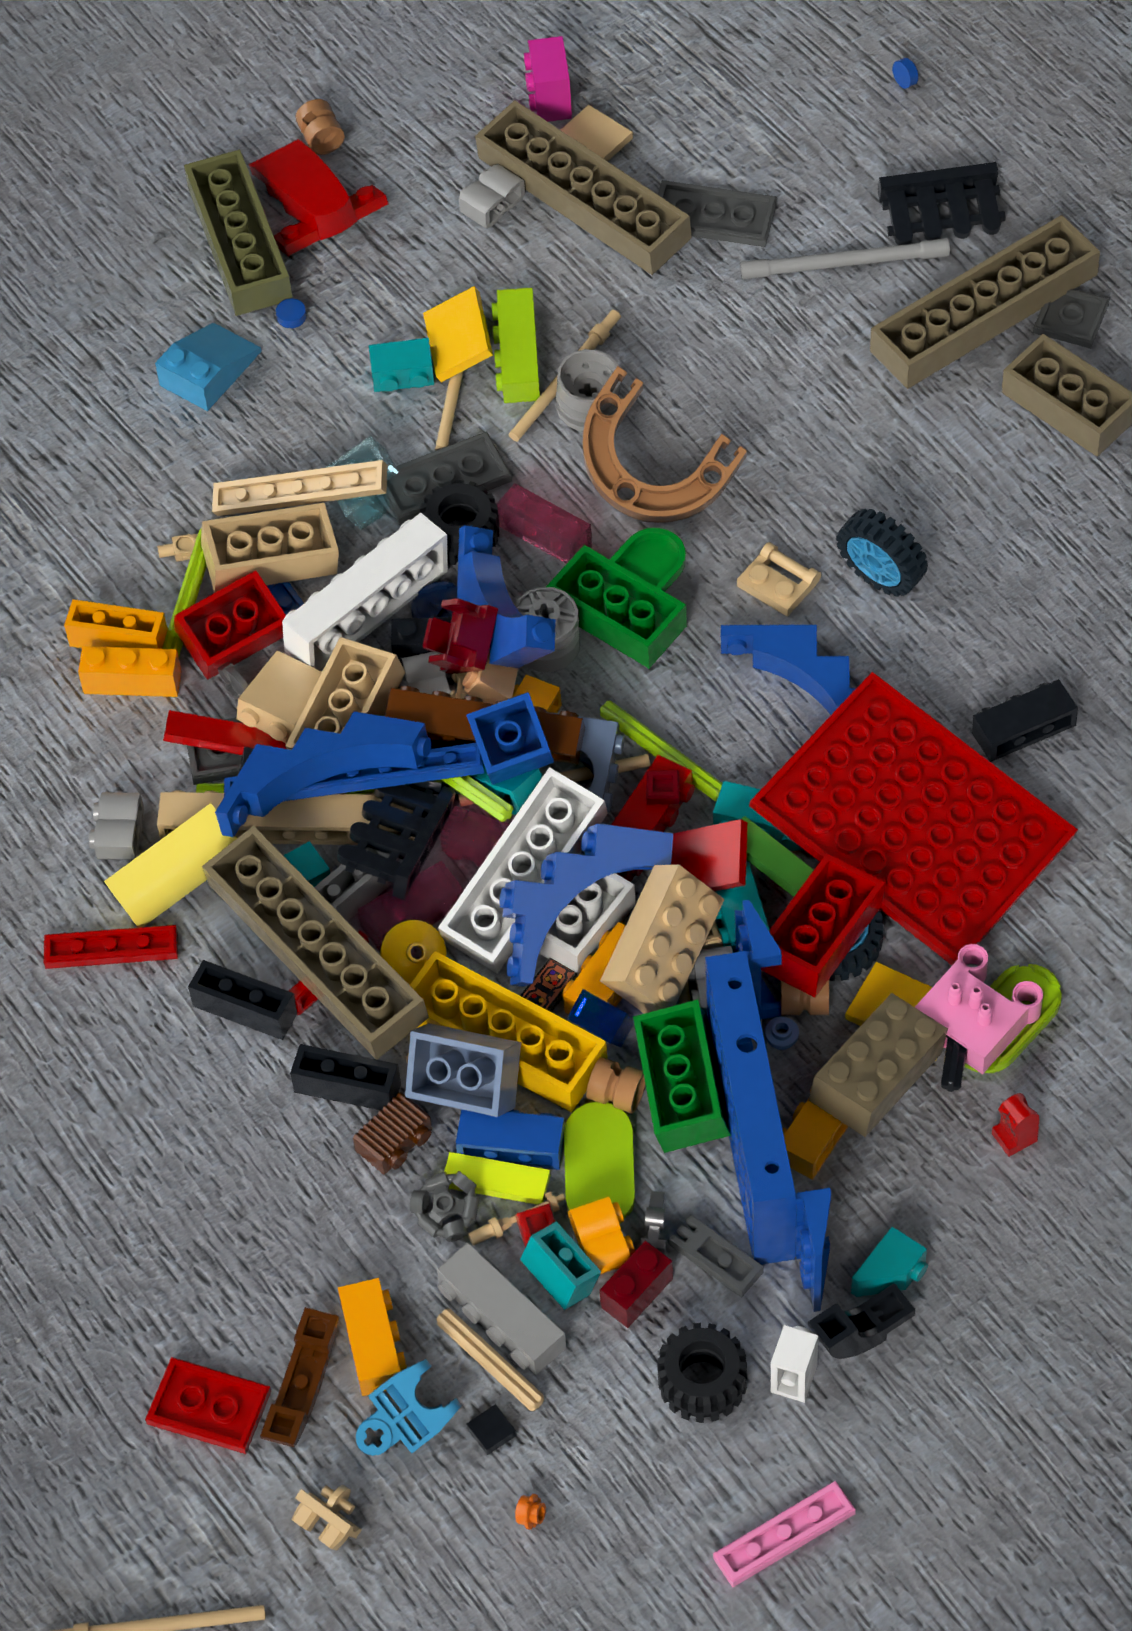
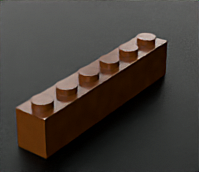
(448, 723)

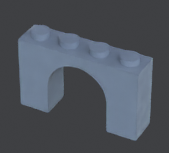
(598, 753)

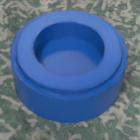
(905, 73)
(291, 313)

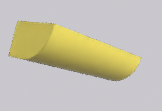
(169, 868)

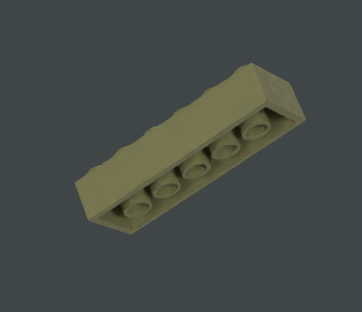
(238, 232)

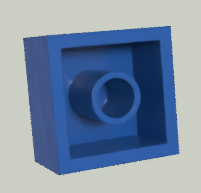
(510, 738)

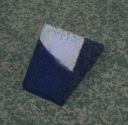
(601, 1018)

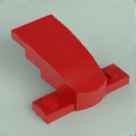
(311, 196)

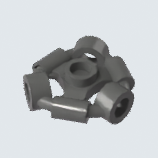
(445, 1206)

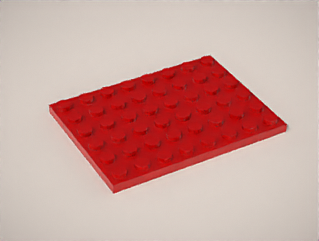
(917, 812)

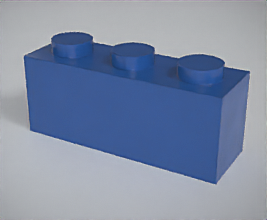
(513, 1138)

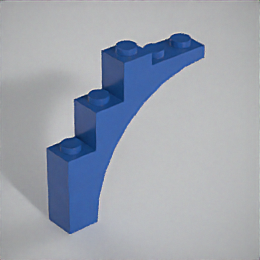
(537, 905)

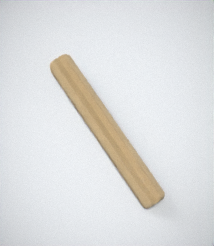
(490, 1359)

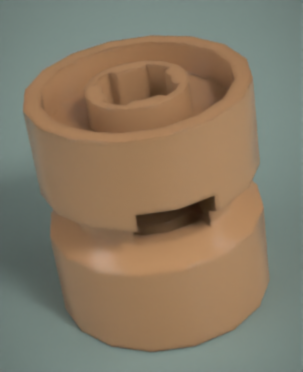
(319, 126)
(795, 1001)
(615, 1084)

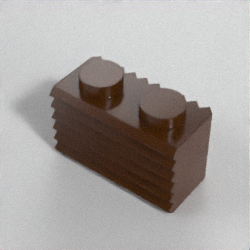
(393, 1134)

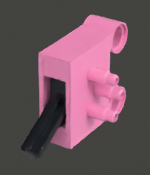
(976, 1015)

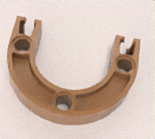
(650, 502)

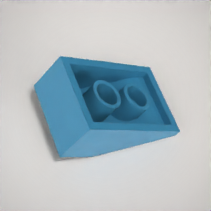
(205, 364)

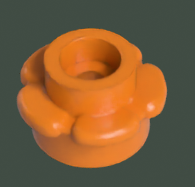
(530, 1511)

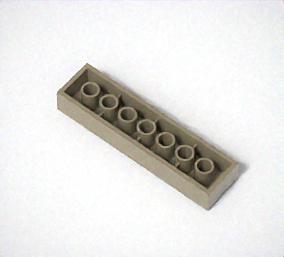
(585, 187)
(984, 301)
(315, 942)

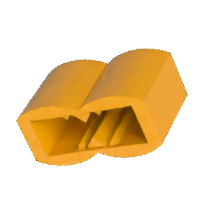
(600, 1234)

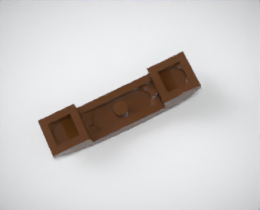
(302, 1378)

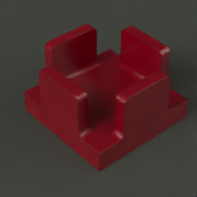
(465, 640)

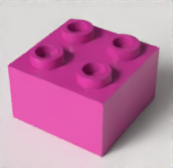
(548, 79)

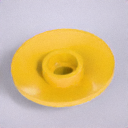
(402, 938)

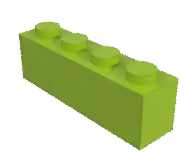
(517, 345)

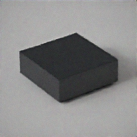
(491, 1429)

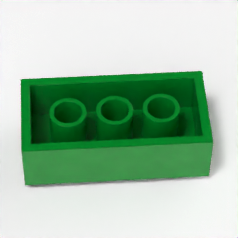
(681, 1076)

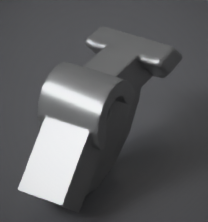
(234, 681)
(655, 1220)

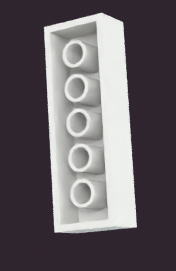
(367, 592)
(546, 823)

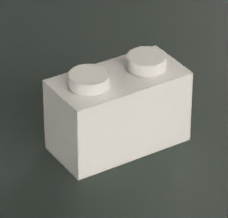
(794, 1363)

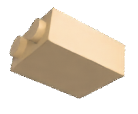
(277, 696)

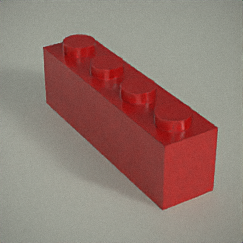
(654, 816)

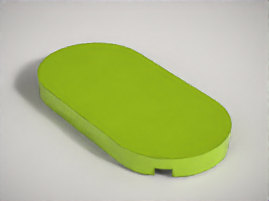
(1050, 1006)
(599, 1157)

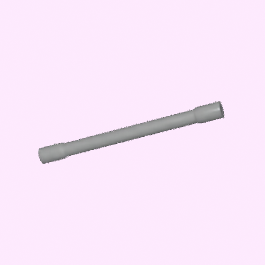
(767, 267)

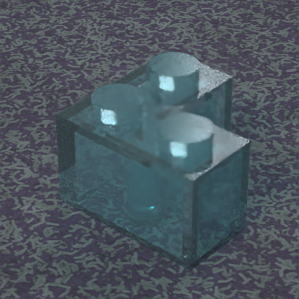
(367, 509)

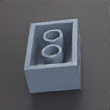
(462, 1069)

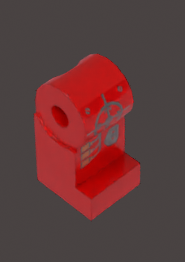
(1017, 1125)

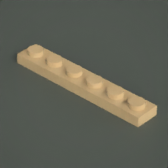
(300, 488)

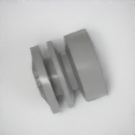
(578, 384)
(557, 605)

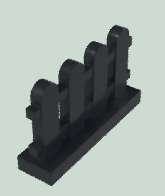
(941, 186)
(409, 824)

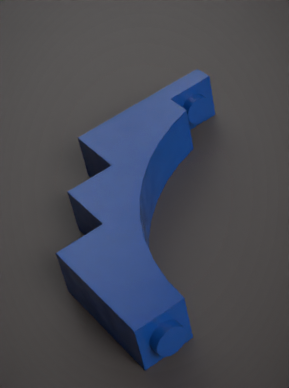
(480, 581)
(792, 654)
(277, 773)

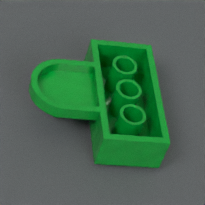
(626, 595)

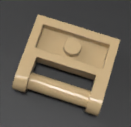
(774, 587)

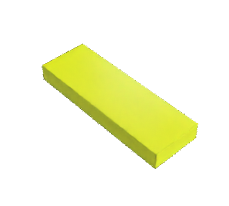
(500, 1178)

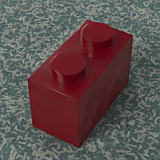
(636, 1284)

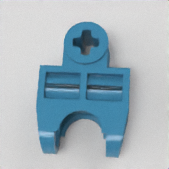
(426, 1420)

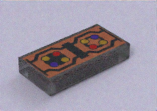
(549, 985)

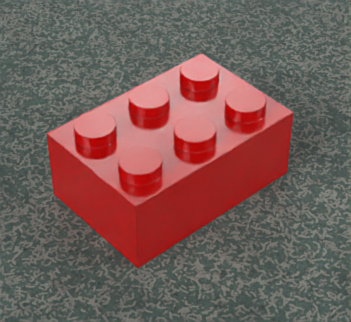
(230, 624)

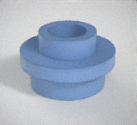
(781, 1041)

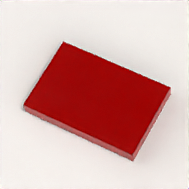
(714, 854)
(208, 1405)

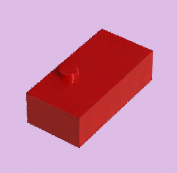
(824, 923)

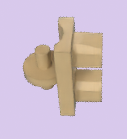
(338, 1526)

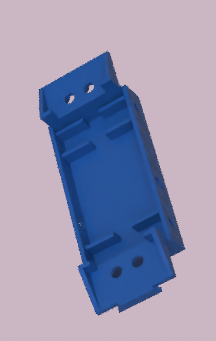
(776, 1217)

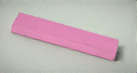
(784, 1534)

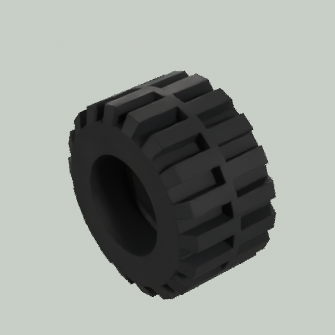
(461, 502)
(702, 1346)

